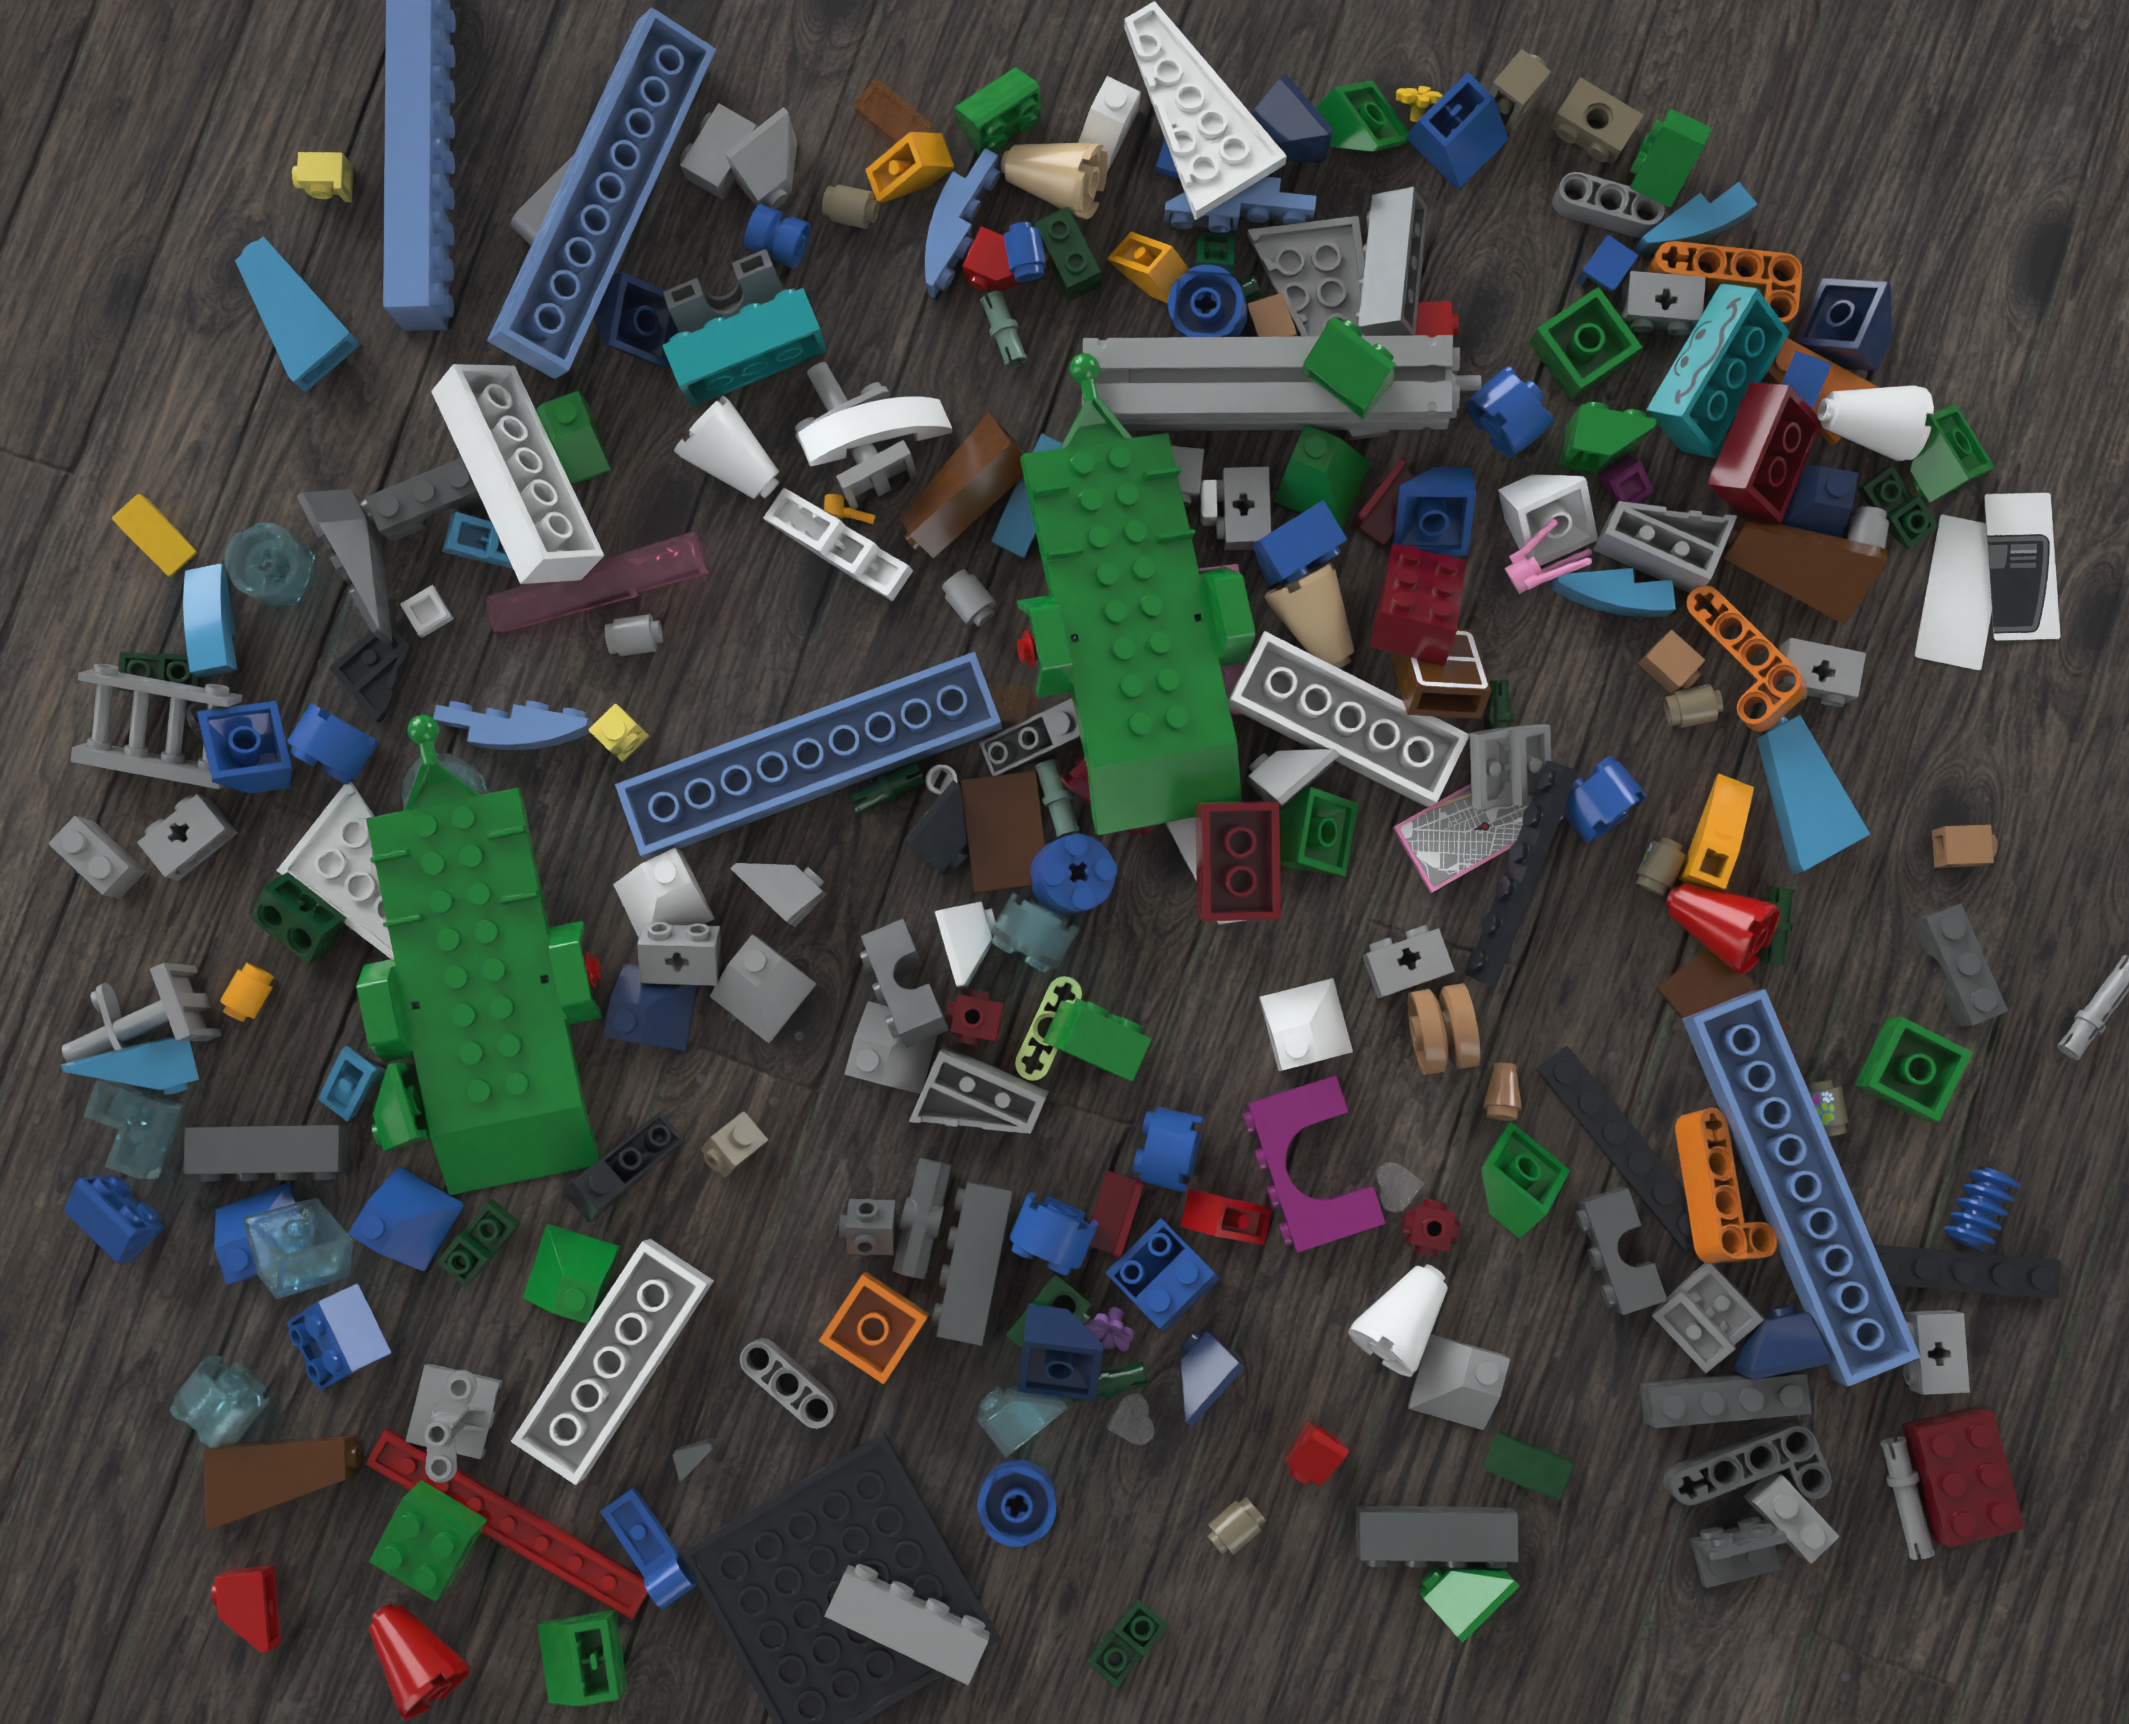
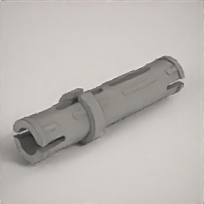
(2093, 1018)
(1907, 1497)

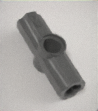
(922, 1218)

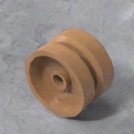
(1443, 1029)

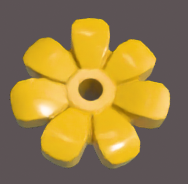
(1418, 100)

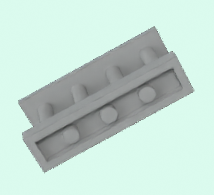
(135, 756)

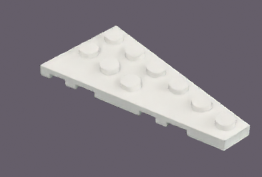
(1206, 127)
(337, 866)

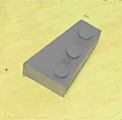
(1665, 542)
(977, 1095)

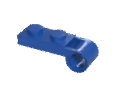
(649, 1548)

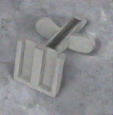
(872, 468)
(177, 1008)
(452, 1417)

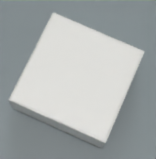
(1208, 503)
(427, 611)

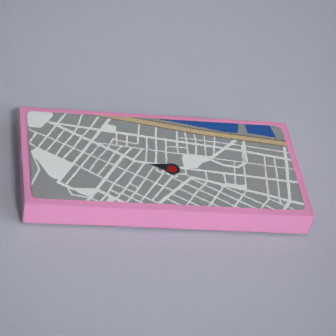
(1456, 838)

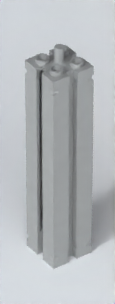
(1263, 384)

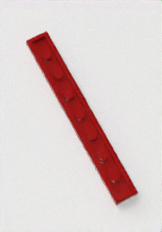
(518, 1528)

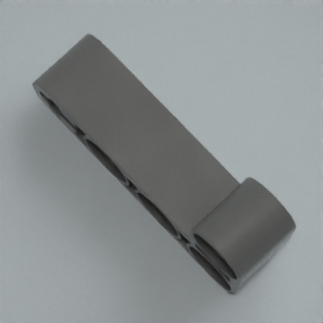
(1742, 1472)

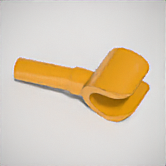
(835, 506)

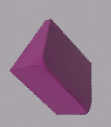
(1626, 481)

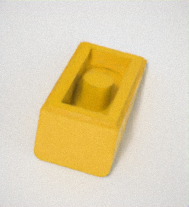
(154, 534)

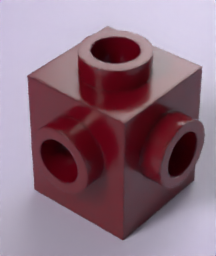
(988, 1024)
(1416, 1222)

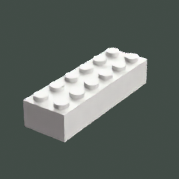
(517, 473)
(1343, 713)
(612, 1361)

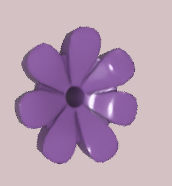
(1111, 1329)

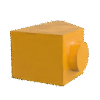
(909, 166)
(1149, 264)

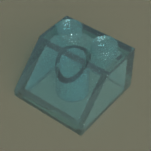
(298, 1247)
(1017, 1416)

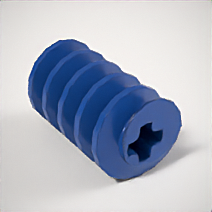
(1980, 1208)

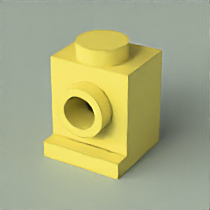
(324, 175)
(619, 732)

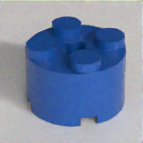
(1193, 292)
(1509, 412)
(331, 742)
(1602, 800)
(1093, 870)
(1169, 1148)
(1052, 1233)
(1029, 1522)

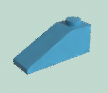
(152, 1065)

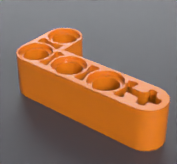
(1724, 262)
(1742, 650)
(1714, 1193)

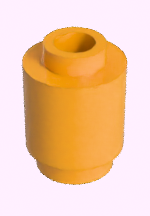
(247, 992)

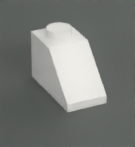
(1111, 116)

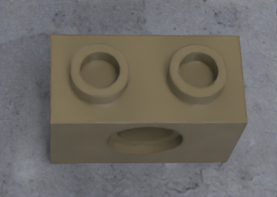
(1519, 88)
(1592, 103)

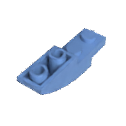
(1256, 203)
(948, 232)
(527, 728)

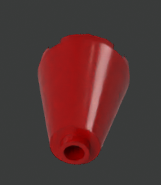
(1725, 922)
(414, 1660)

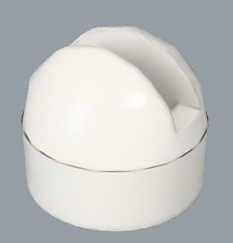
(933, 774)

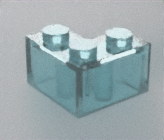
(143, 1123)

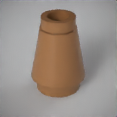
(1503, 1093)

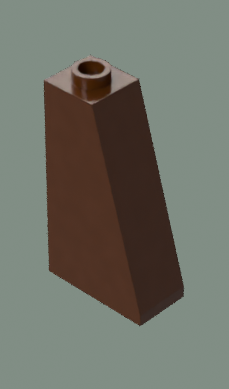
(964, 487)
(1808, 565)
(263, 1474)

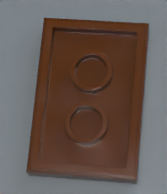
(1002, 829)
(1705, 983)

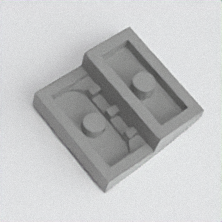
(1507, 764)
(1707, 1316)

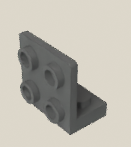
(1737, 1552)

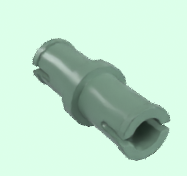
(1004, 329)
(1057, 798)

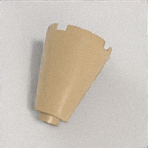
(1059, 173)
(1315, 614)

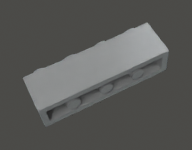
(908, 1623)

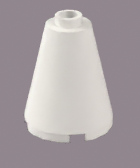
(1880, 418)
(729, 451)
(1402, 1320)

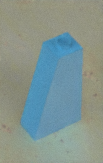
(297, 320)
(1807, 796)

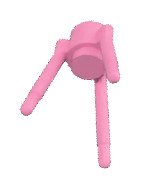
(1527, 573)

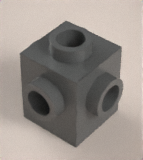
(869, 1227)

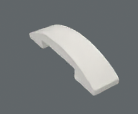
(872, 422)

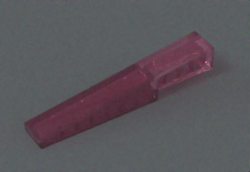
(604, 584)

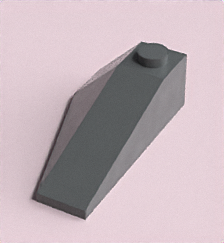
(353, 536)

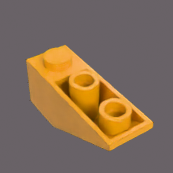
(1718, 834)

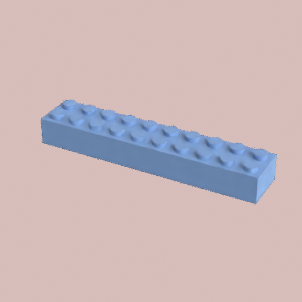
(418, 163)
(602, 195)
(809, 756)
(1801, 1187)

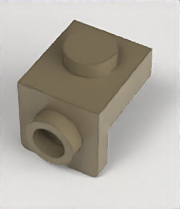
(733, 1144)

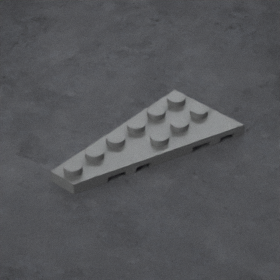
(1318, 273)

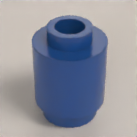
(1025, 252)

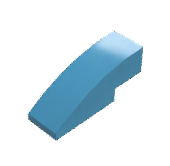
(1700, 220)
(1016, 526)
(475, 540)
(1617, 593)
(208, 621)

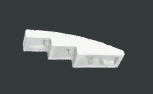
(838, 544)

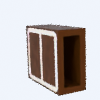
(1449, 690)

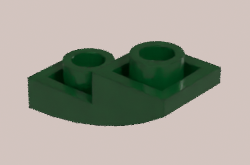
(1906, 513)
(161, 667)
(478, 1243)
(1528, 1465)
(1126, 1643)

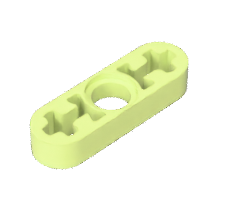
(1026, 1050)

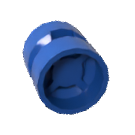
(780, 236)

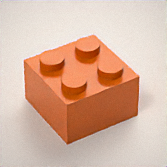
(874, 1327)

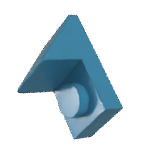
(349, 1083)

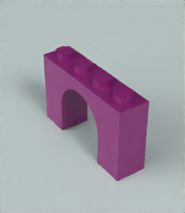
(1306, 1219)

